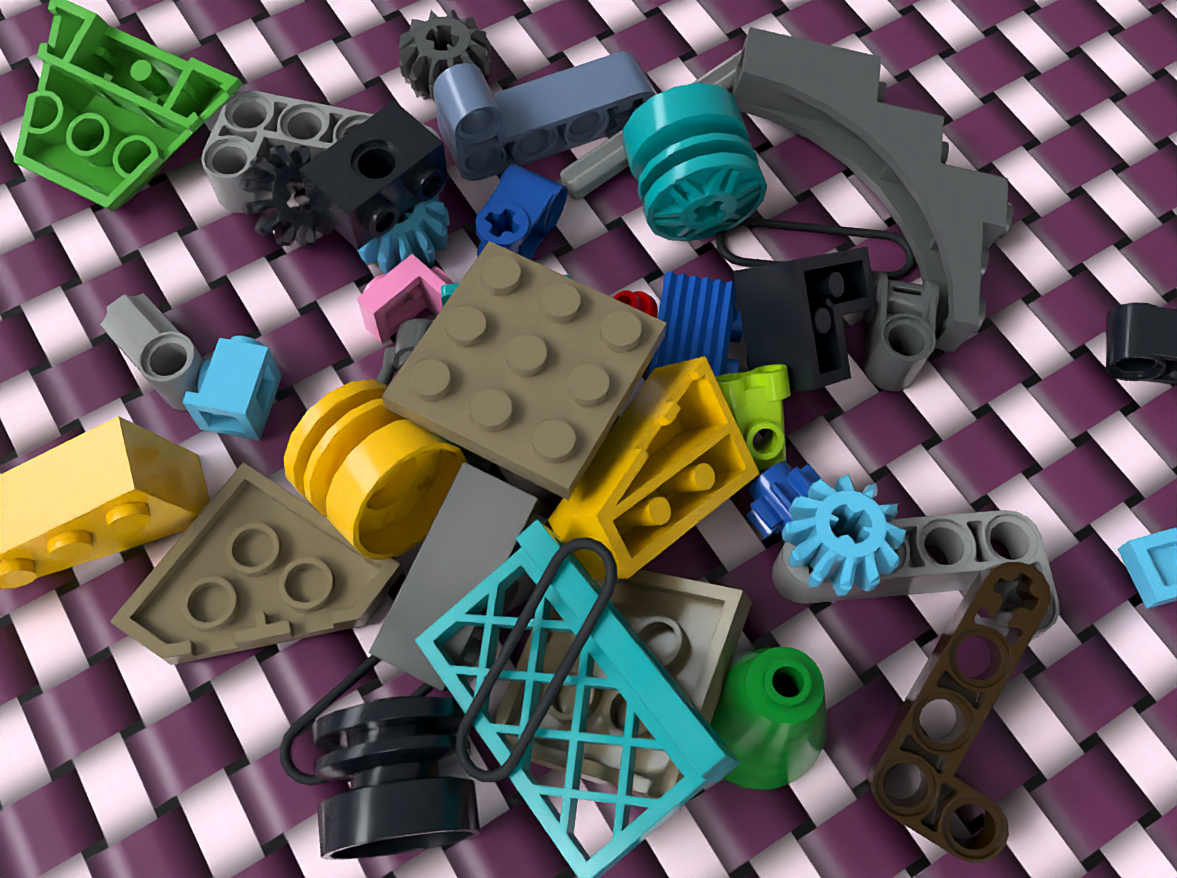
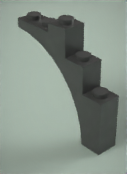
(897, 151)

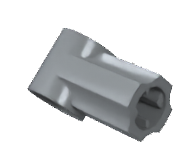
(154, 347)

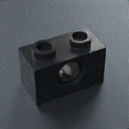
(375, 174)

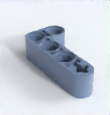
(537, 117)

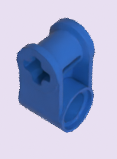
(520, 211)

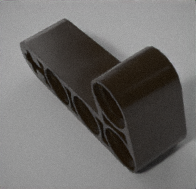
(972, 698)

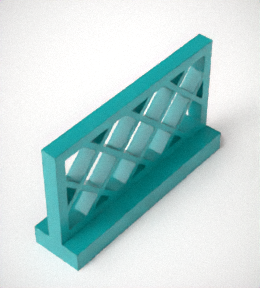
(631, 670)

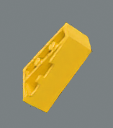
(657, 470)
(95, 500)

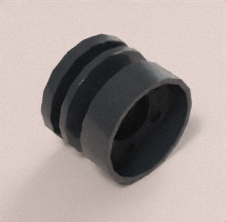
(393, 762)

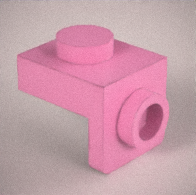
(401, 296)

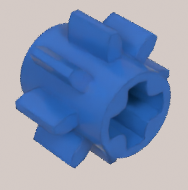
(775, 493)

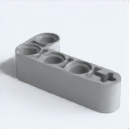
(256, 122)
(967, 549)

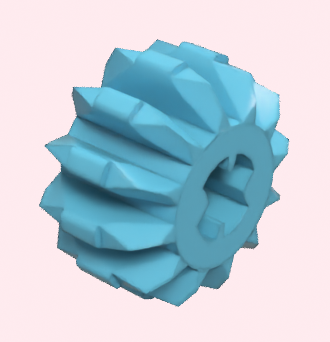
(417, 233)
(841, 557)

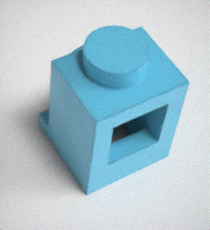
(235, 389)

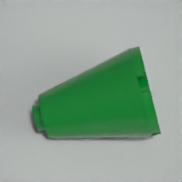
(771, 716)

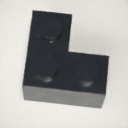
(796, 312)

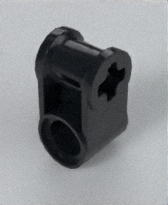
(1142, 343)

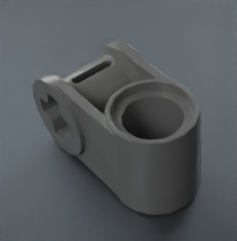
(903, 324)

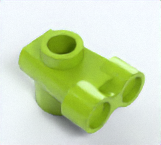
(758, 404)

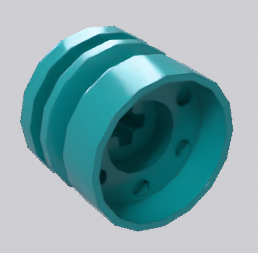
(693, 162)

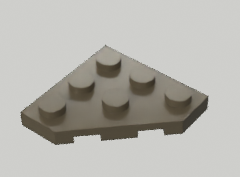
(253, 576)

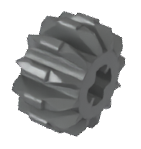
(438, 45)

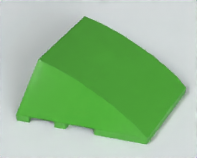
(111, 107)

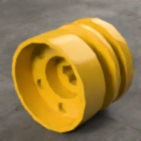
(371, 469)

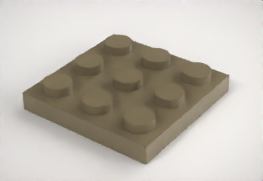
(526, 368)
(692, 634)

